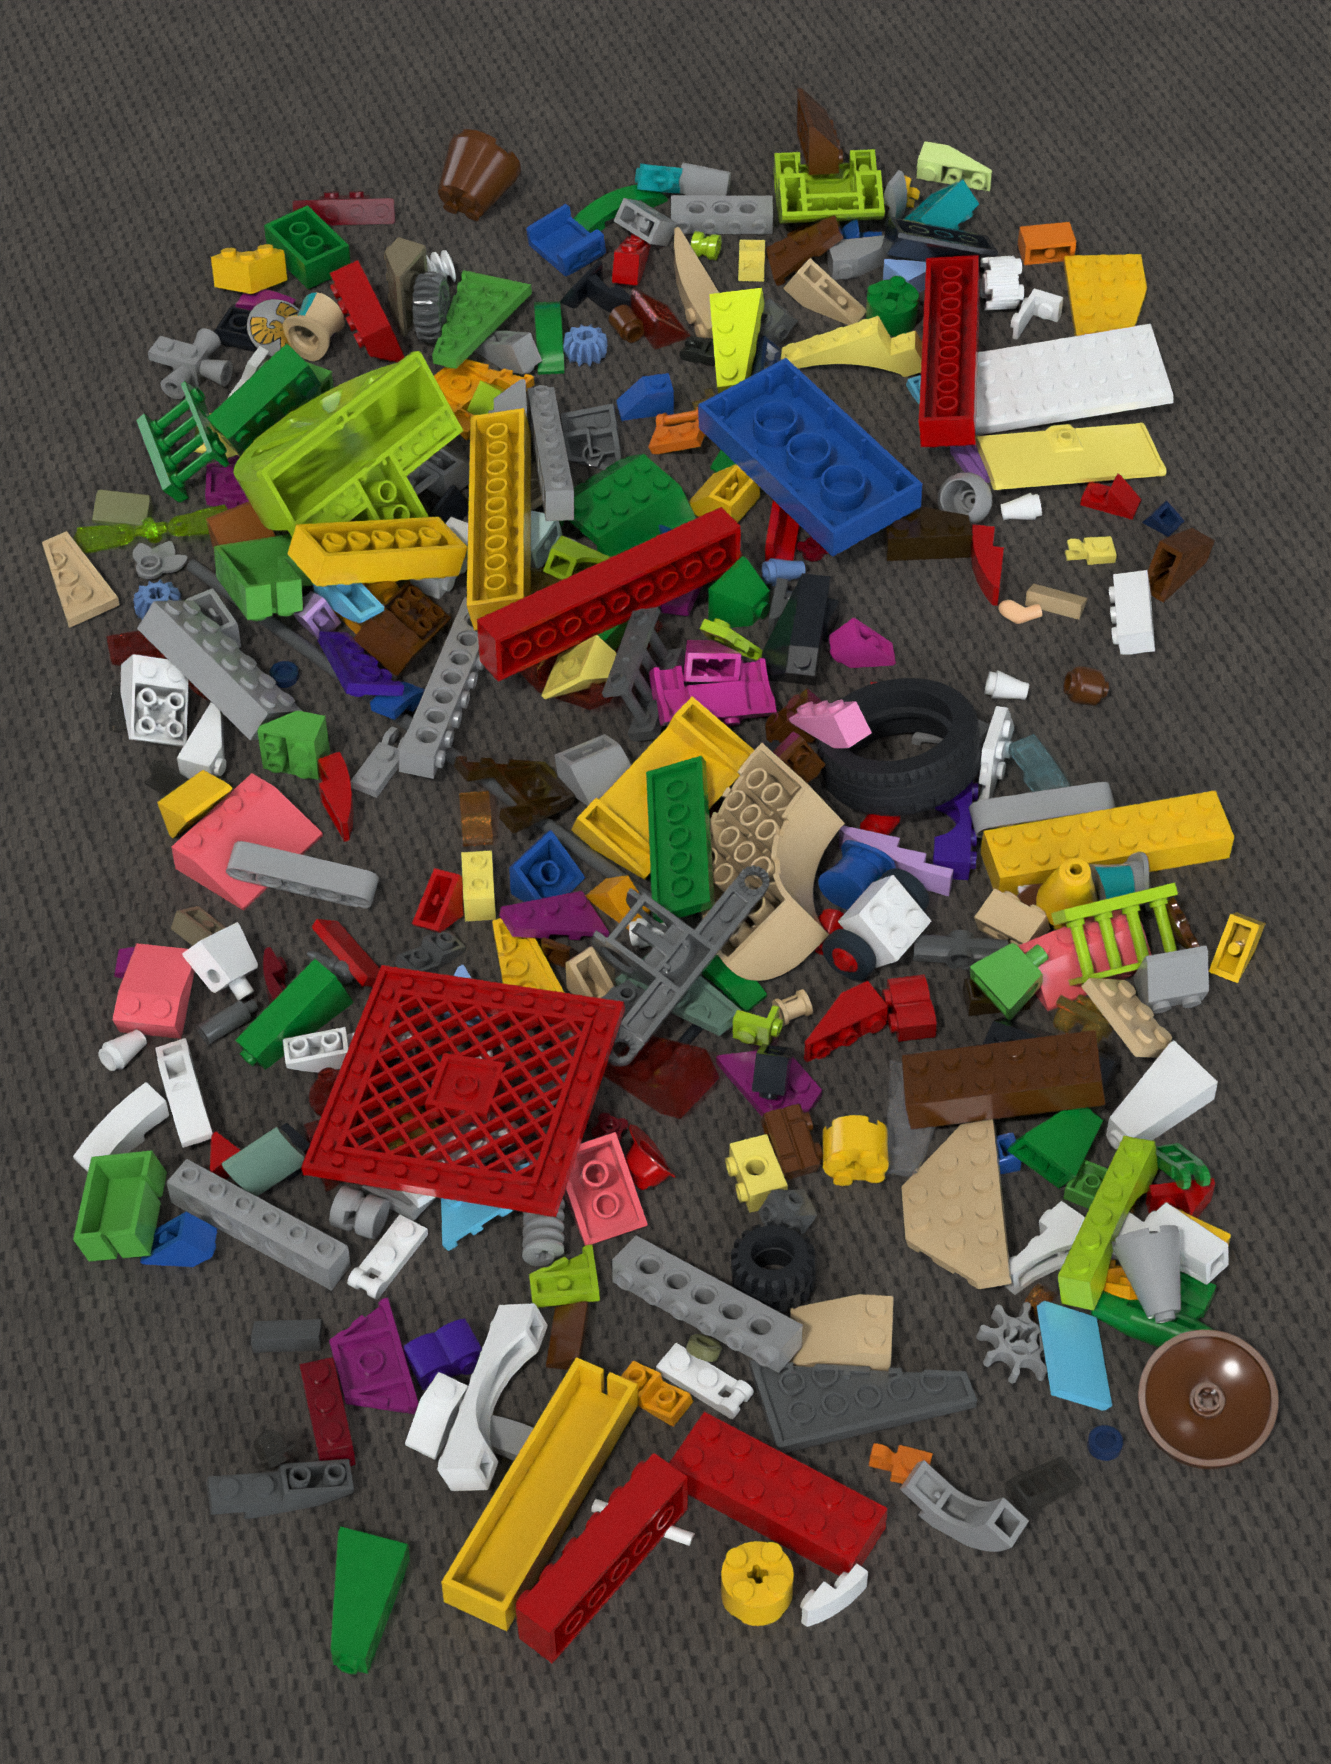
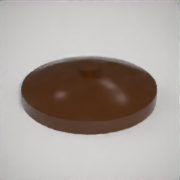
(1207, 1399)

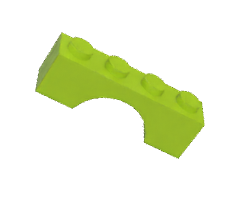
(571, 557)

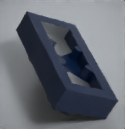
(766, 354)

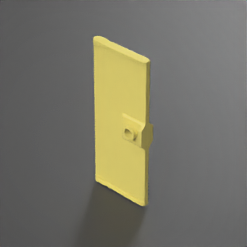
(1069, 455)

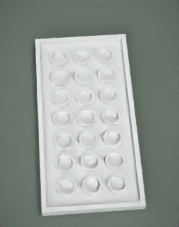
(1070, 379)

